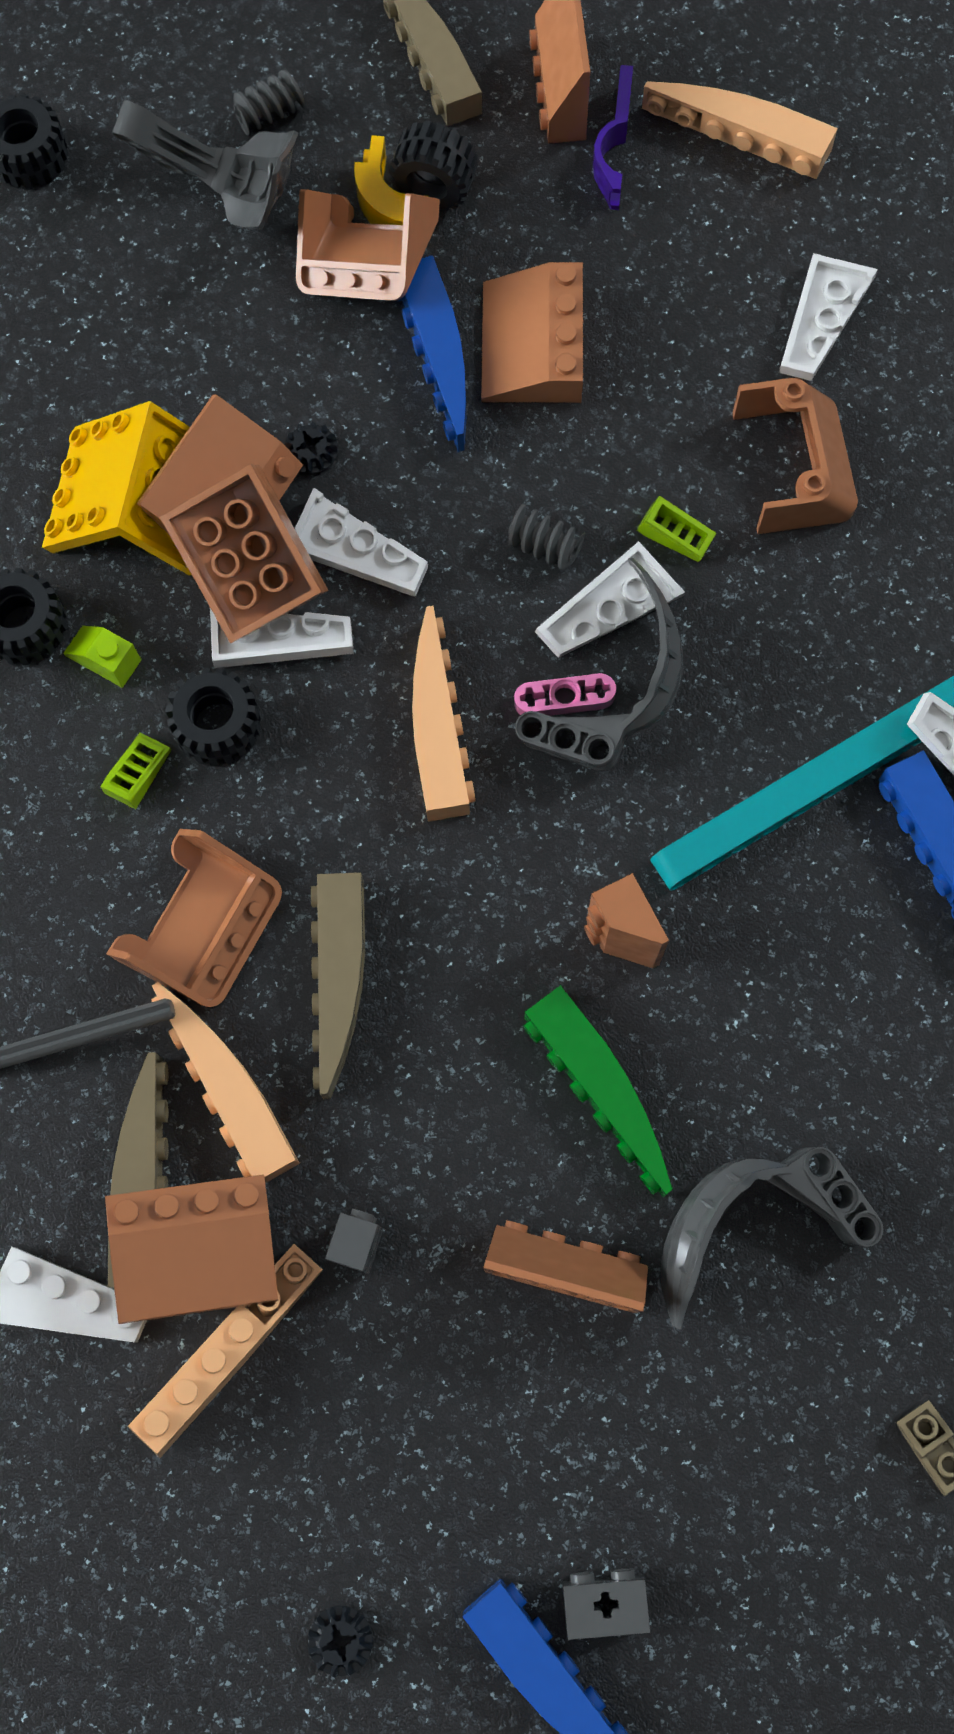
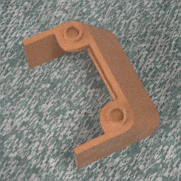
(827, 490)

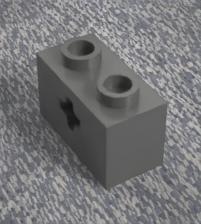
(355, 1241)
(624, 1617)

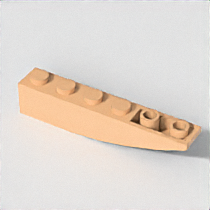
(746, 123)
(437, 728)
(231, 1094)
(221, 1356)

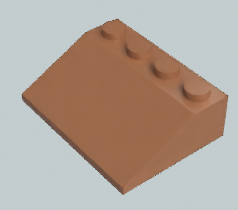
(562, 69)
(534, 335)
(212, 450)
(244, 552)
(191, 1248)
(567, 1268)

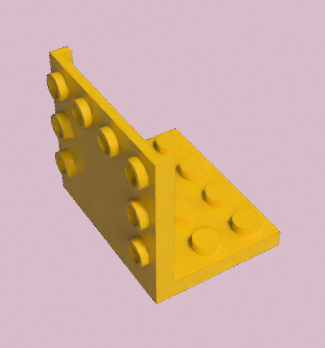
(106, 476)

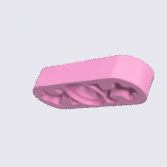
(591, 701)

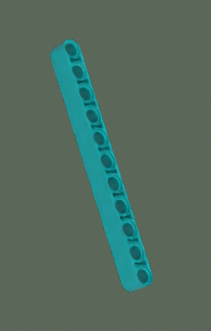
(792, 794)

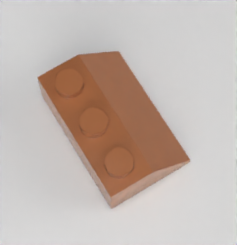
(625, 923)

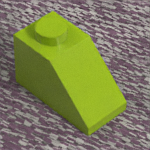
(104, 654)

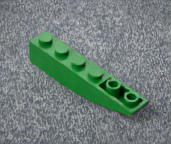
(600, 1080)

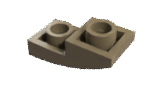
(931, 1443)

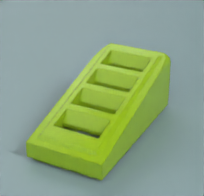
(660, 533)
(133, 797)

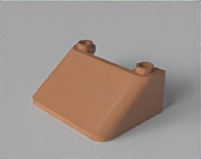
(359, 257)
(207, 922)

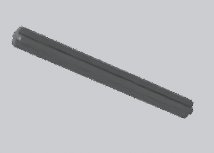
(86, 1032)

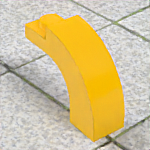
(376, 199)

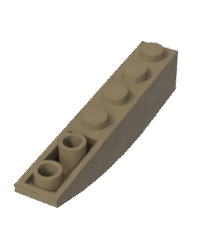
(438, 59)
(338, 971)
(141, 1137)

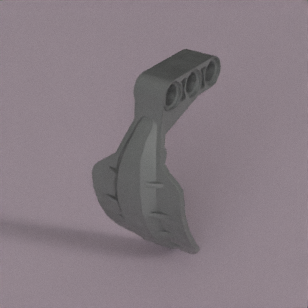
(245, 176)
(615, 729)
(715, 1192)

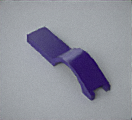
(611, 135)

